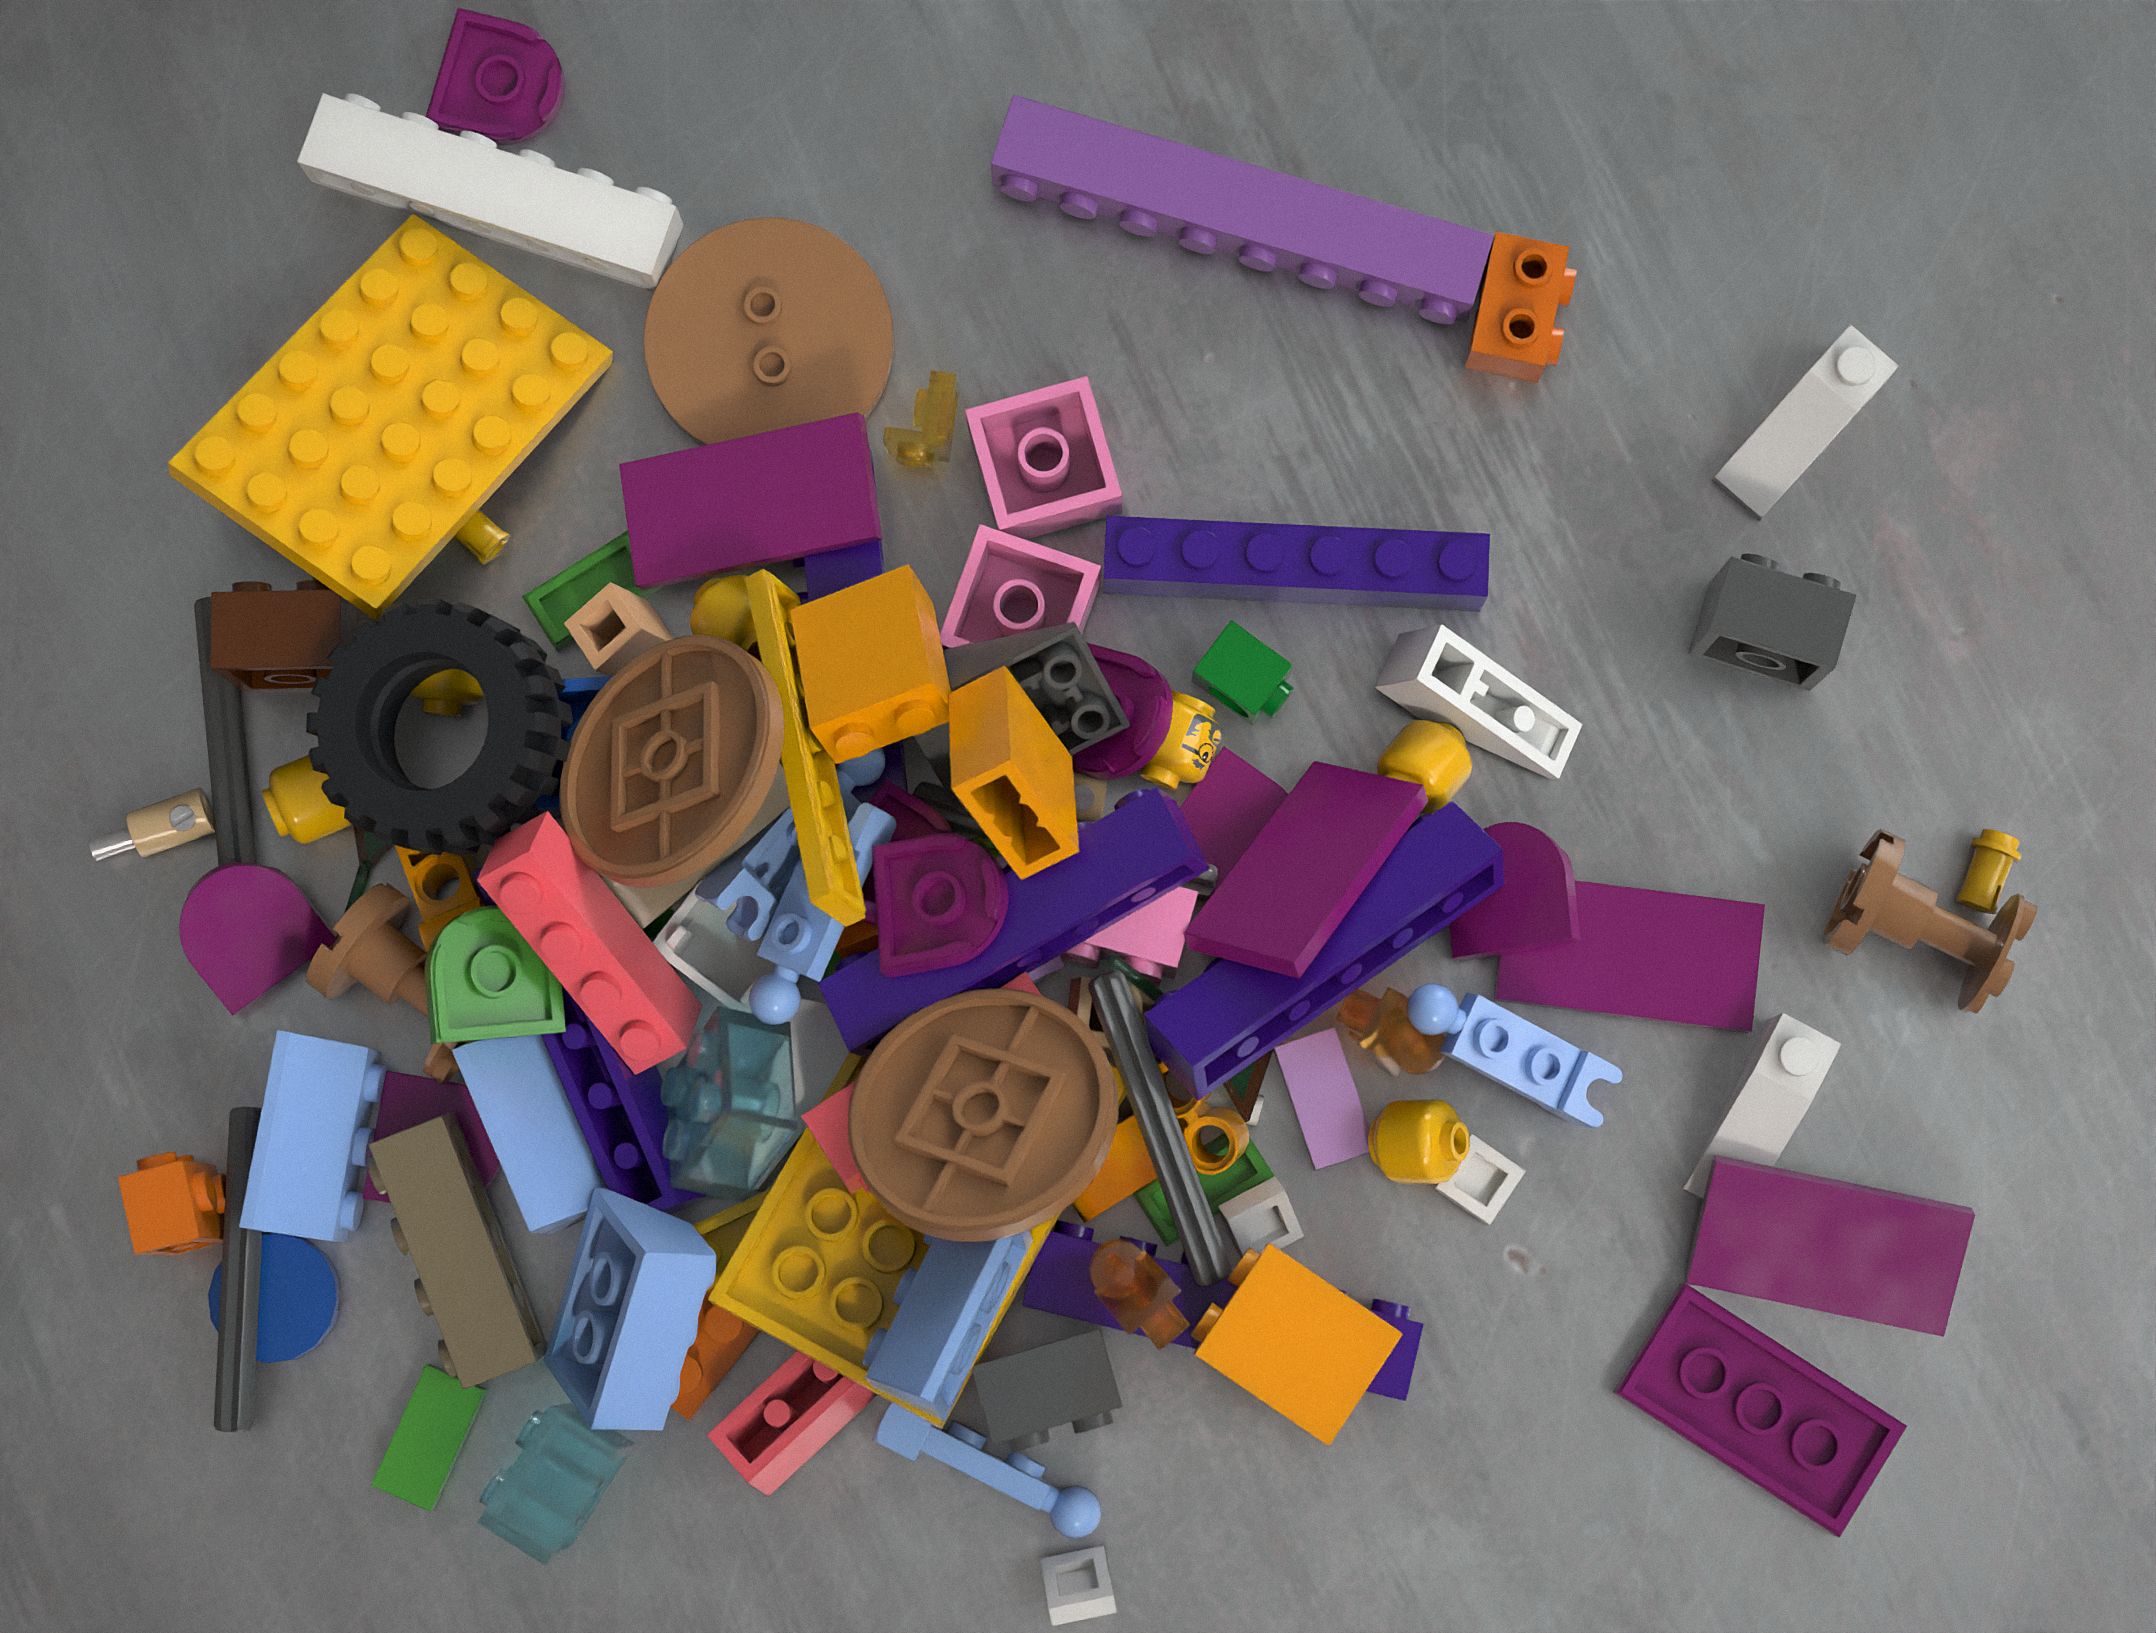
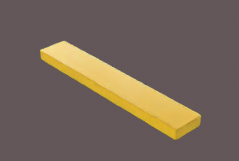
(807, 766)

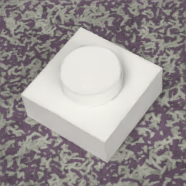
(1482, 1181)
(1261, 1218)
(1078, 1585)

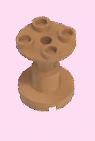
(1906, 911)
(381, 960)

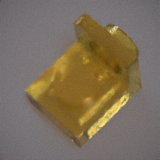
(936, 414)

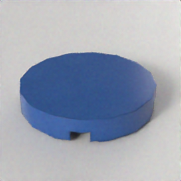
(295, 1298)

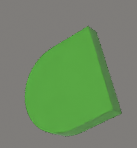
(488, 982)

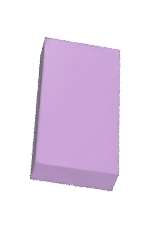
(1324, 1098)

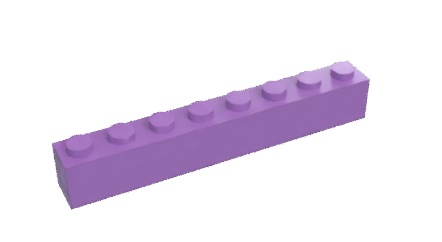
(1239, 210)

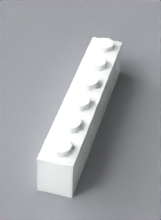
(491, 191)

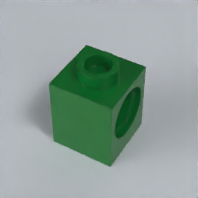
(1244, 674)

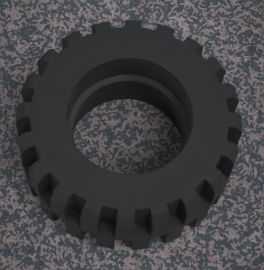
(361, 714)

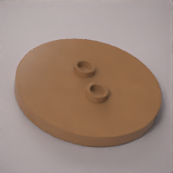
(767, 331)
(671, 761)
(983, 1115)

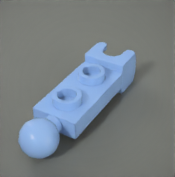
(764, 865)
(803, 935)
(1512, 1051)
(1072, 1510)

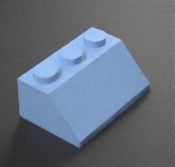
(532, 1129)
(313, 1138)
(629, 1313)
(943, 1320)

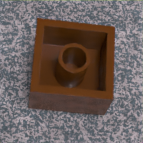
(278, 636)

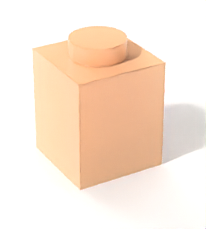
(616, 628)

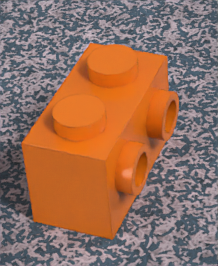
(1519, 306)
(173, 1205)

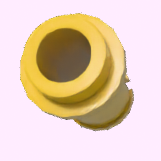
(482, 537)
(1988, 870)

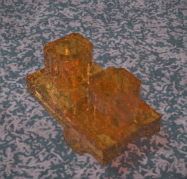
(1387, 1034)
(1136, 1291)

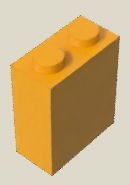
(871, 664)
(1012, 773)
(1295, 1341)

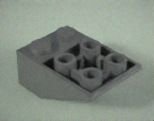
(1055, 674)

